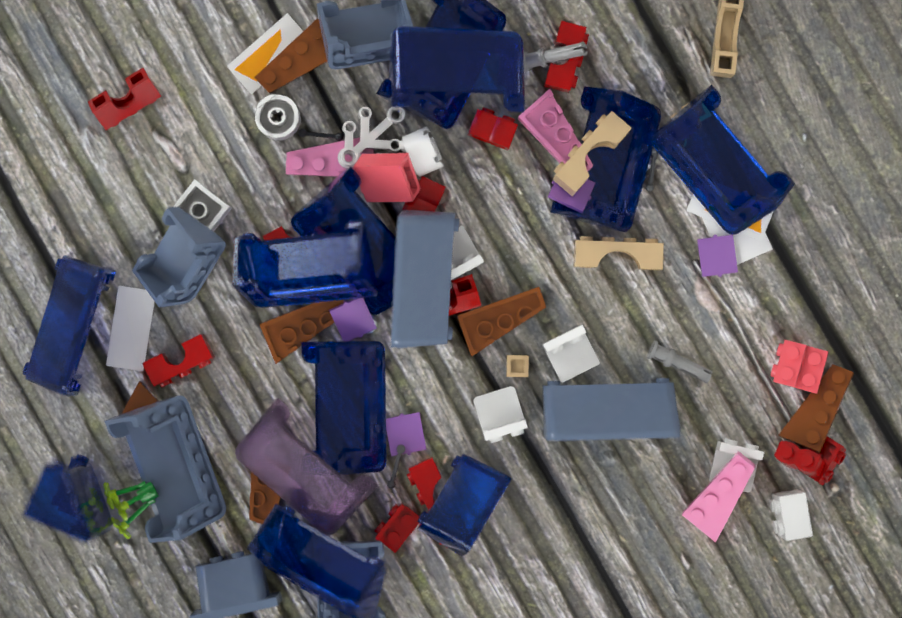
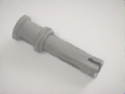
(544, 57)
(670, 358)

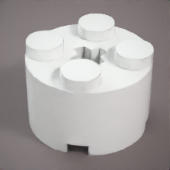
(265, 115)
(422, 151)

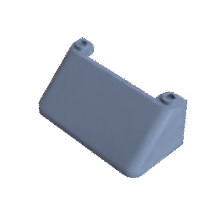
(423, 278)
(610, 411)
(176, 462)

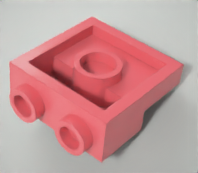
(799, 366)

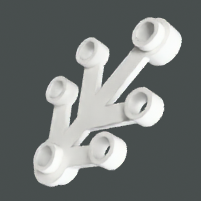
(367, 139)

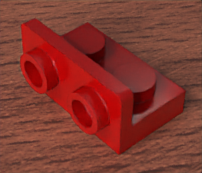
(832, 454)
(398, 527)

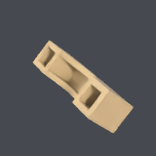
(725, 38)
(609, 133)
(646, 255)

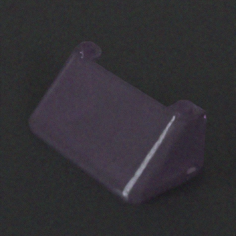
(300, 473)

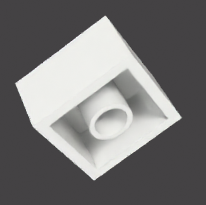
(203, 205)
(791, 515)

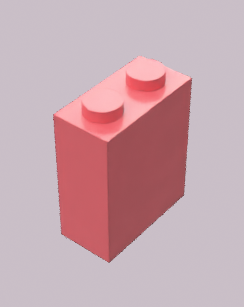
(387, 177)

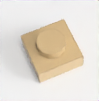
(517, 366)

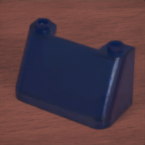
(464, 504)

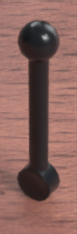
(303, 133)

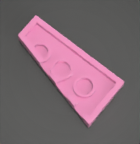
(549, 126)
(319, 160)
(717, 500)

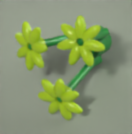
(146, 494)

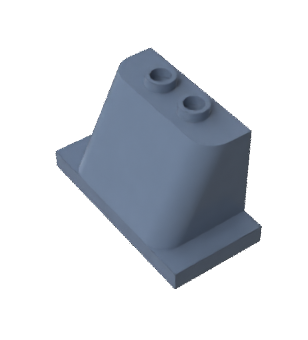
(233, 587)

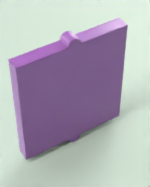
(576, 202)
(717, 255)
(353, 319)
(405, 431)

